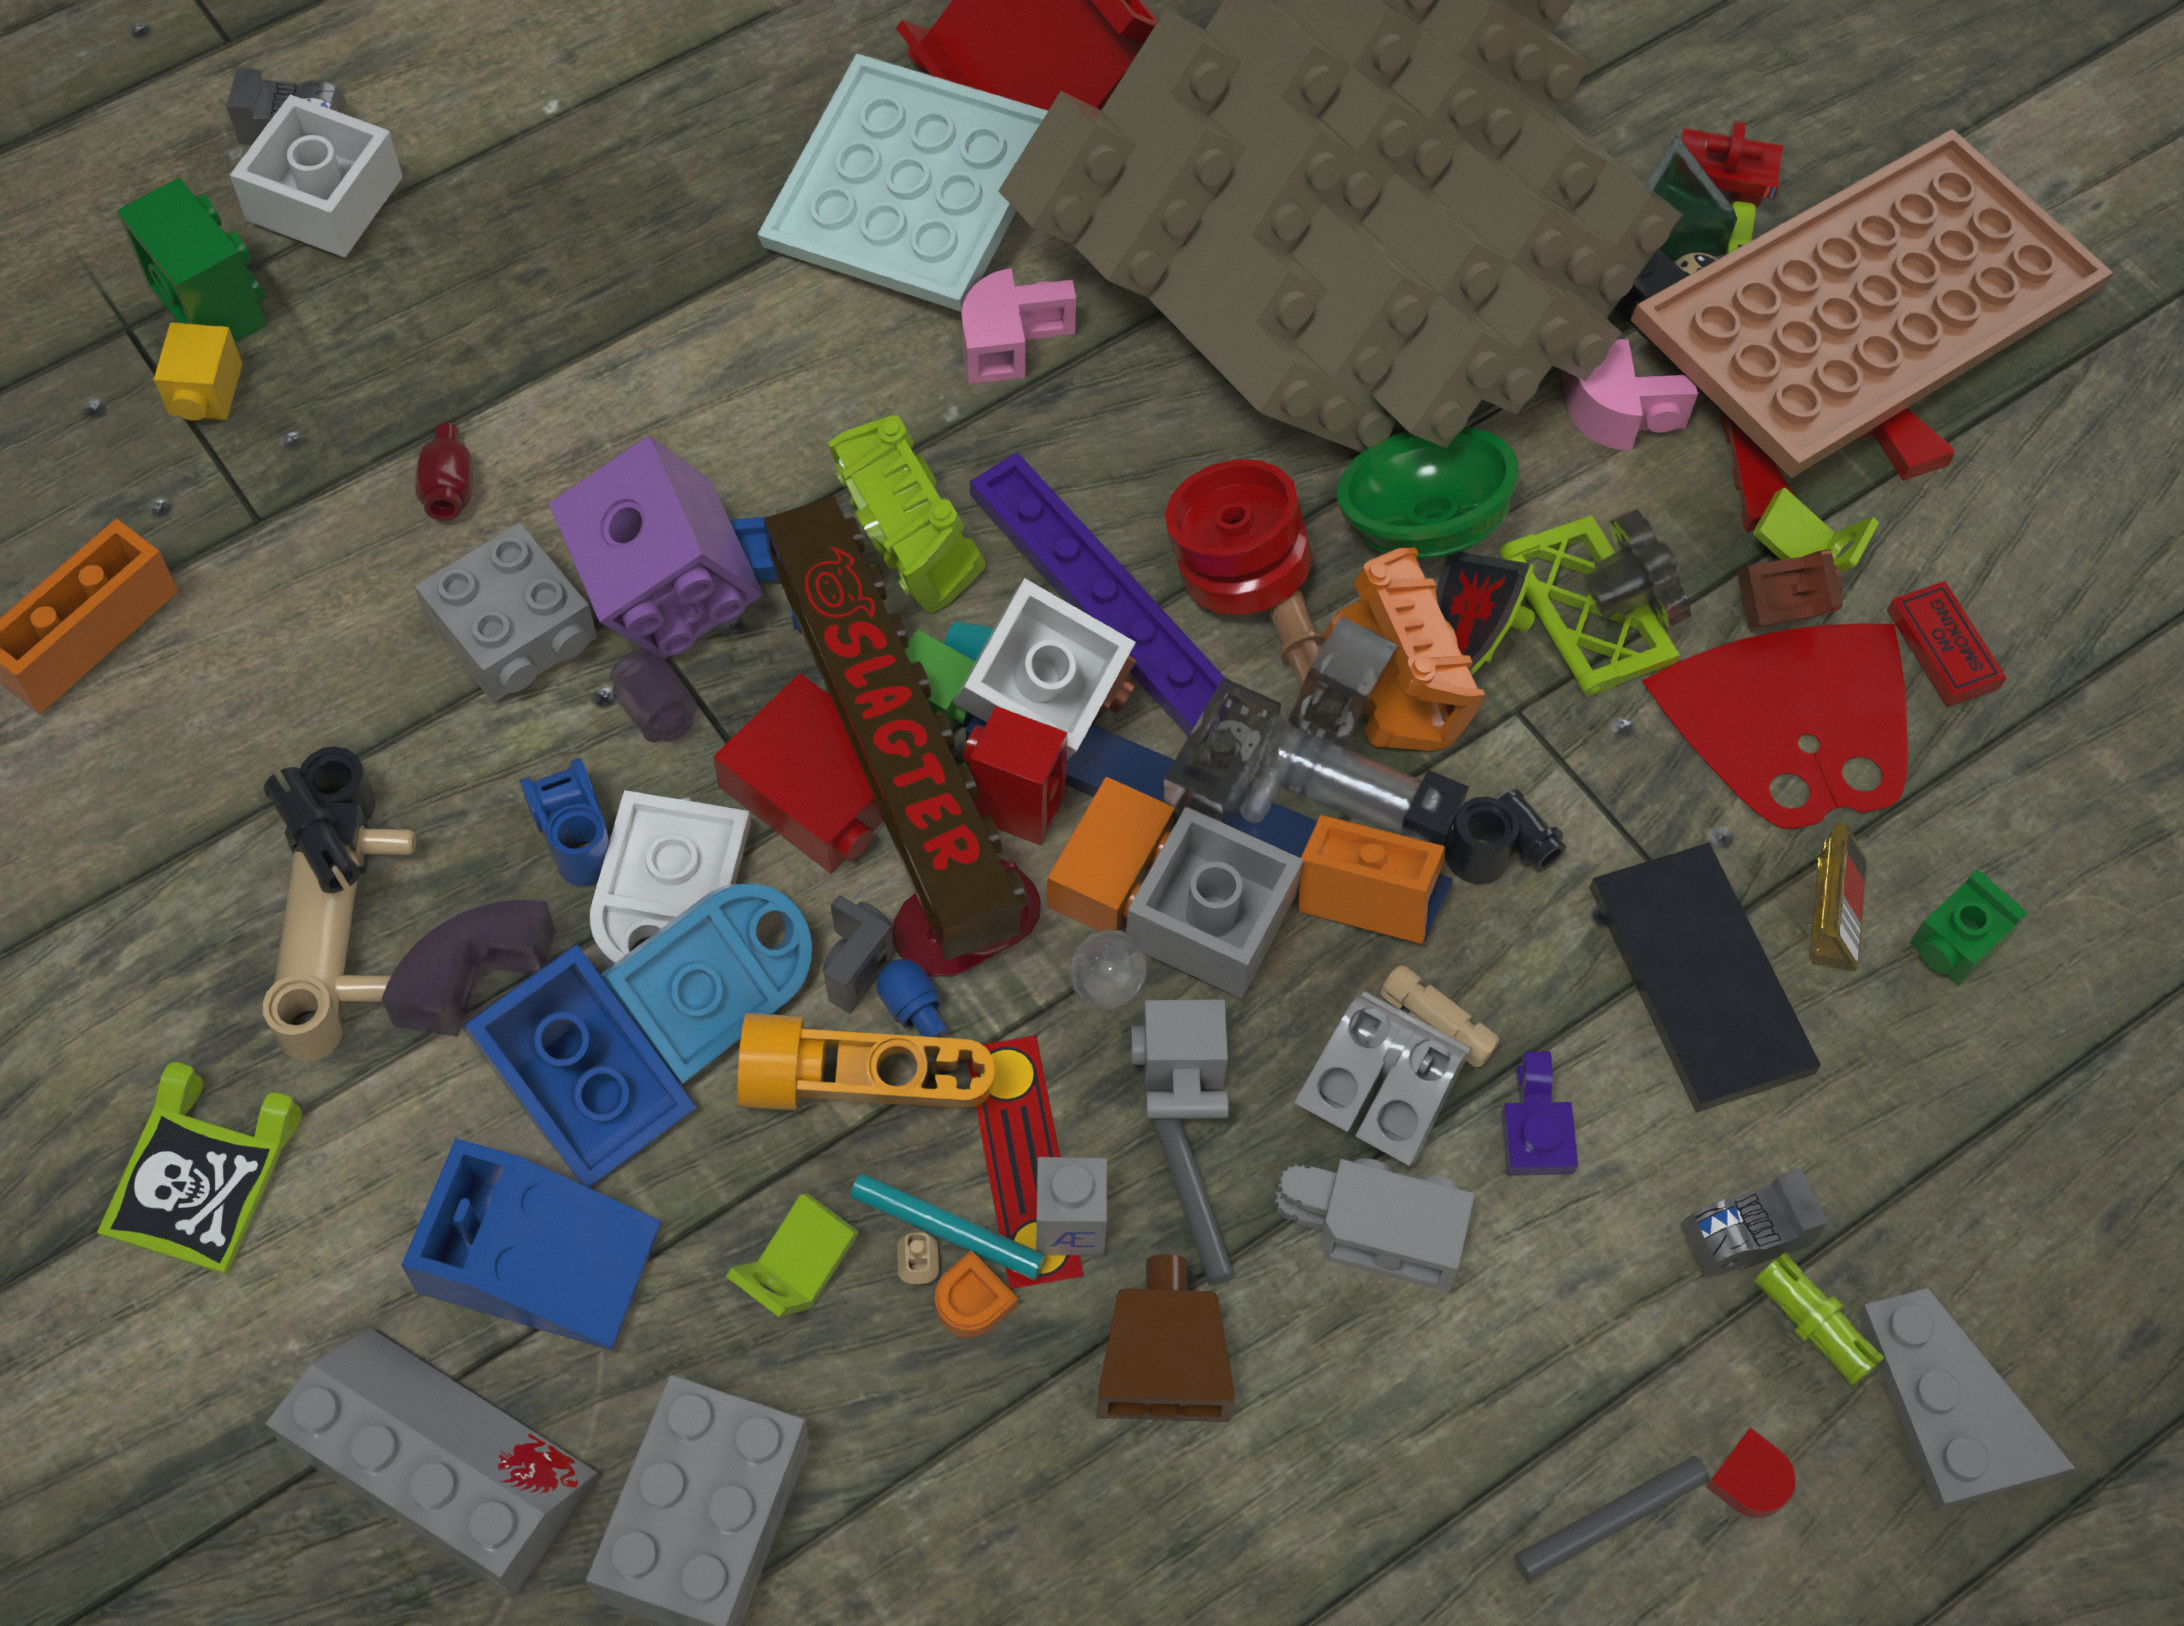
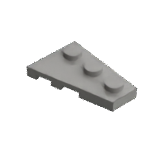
(1954, 1406)

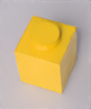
(198, 371)

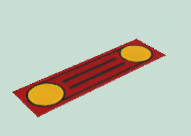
(1015, 1132)

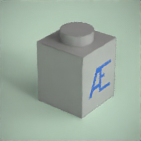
(1071, 1206)

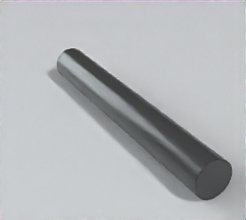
(1194, 1200)
(1611, 1518)

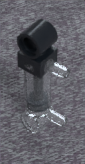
(1386, 800)

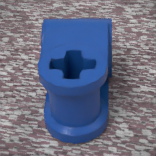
(569, 814)

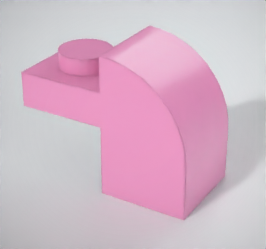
(1002, 316)
(1618, 404)

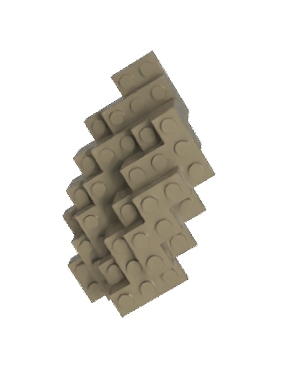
(1355, 205)

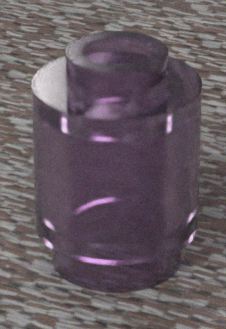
(653, 696)

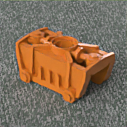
(1427, 665)

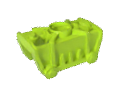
(904, 513)

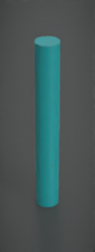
(948, 1226)

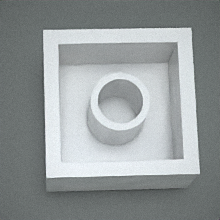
(317, 175)
(1045, 664)

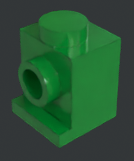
(1967, 928)

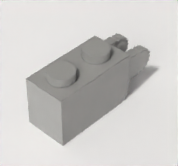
(1381, 1219)

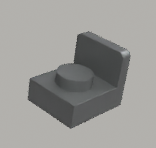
(860, 955)

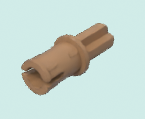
(1297, 635)

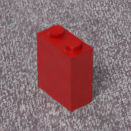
(802, 776)

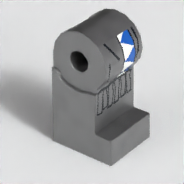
(256, 100)
(1755, 1225)

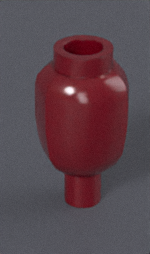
(444, 474)

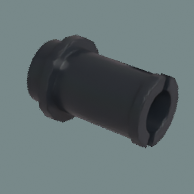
(1535, 839)

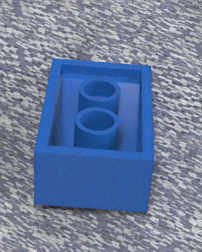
(578, 1066)

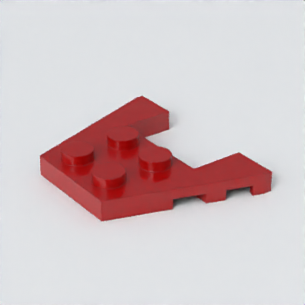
(1904, 439)

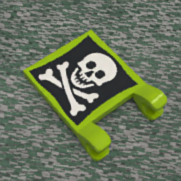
(193, 1181)

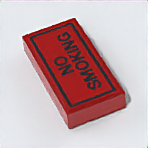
(1946, 643)

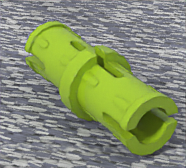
(1819, 1319)

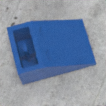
(529, 1246)

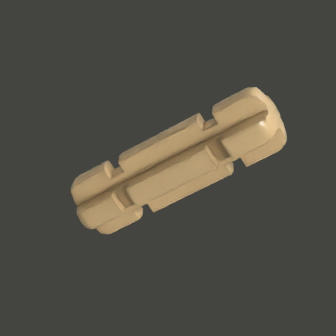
(1431, 1006)

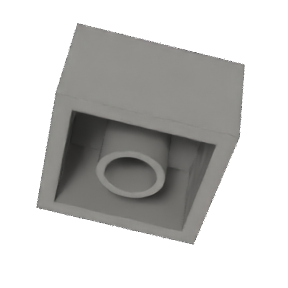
(1214, 901)

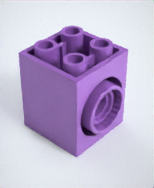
(655, 549)

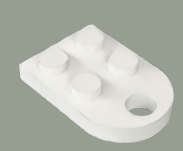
(660, 864)

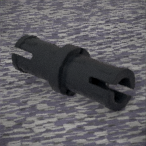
(312, 830)

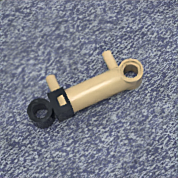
(319, 922)

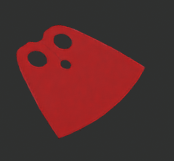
(1762, 693)

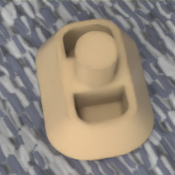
(917, 1258)

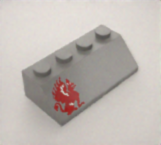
(433, 1457)

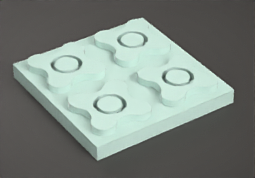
(903, 182)

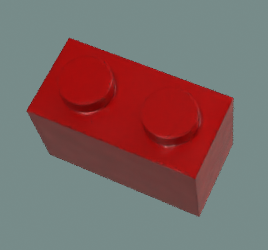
(1018, 773)

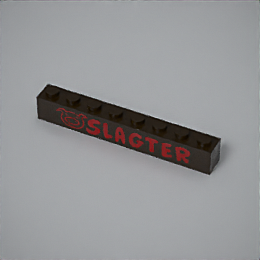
(893, 730)

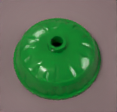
(1429, 494)

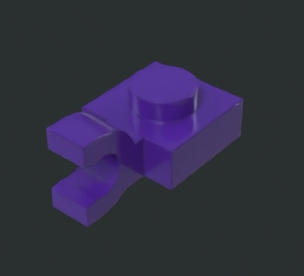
(1536, 1130)

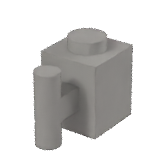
(1182, 1052)

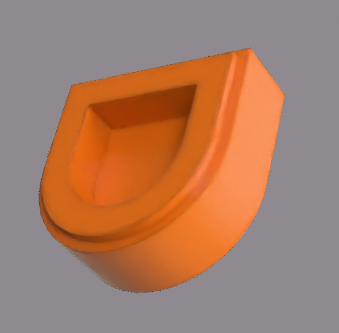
(972, 1298)

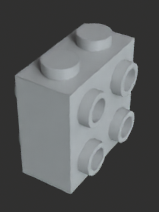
(506, 612)

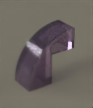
(439, 972)

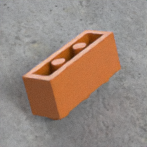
(81, 614)

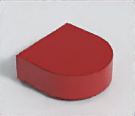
(1755, 1477)

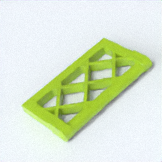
(1630, 663)

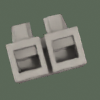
(1387, 1043)

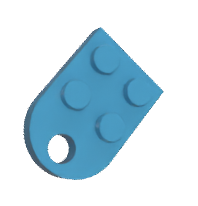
(707, 971)

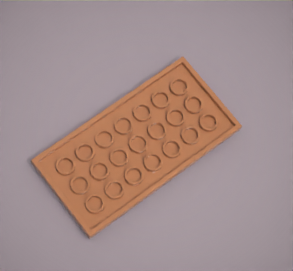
(1870, 300)

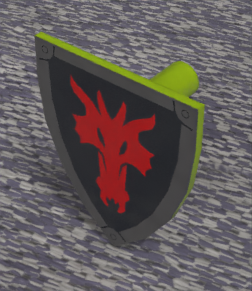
(1483, 601)

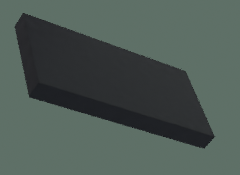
(1704, 977)

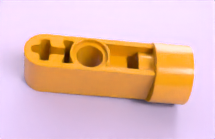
(788, 1062)

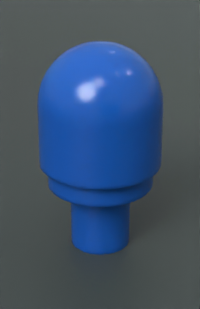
(911, 997)

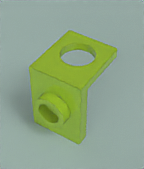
(1796, 531)
(797, 1258)

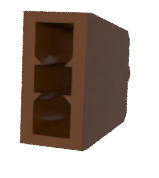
(1166, 1351)

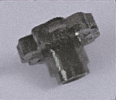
(1638, 574)

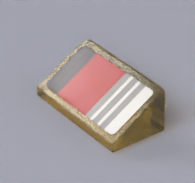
(1838, 902)

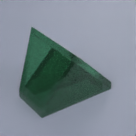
(1707, 214)

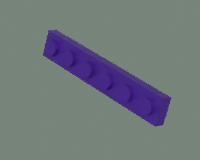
(1098, 585)

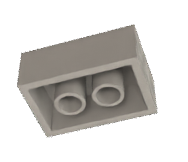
(699, 1508)

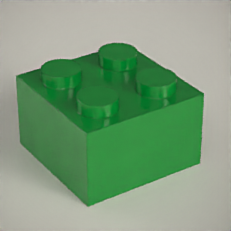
(192, 261)

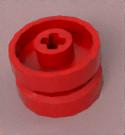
(1239, 536)

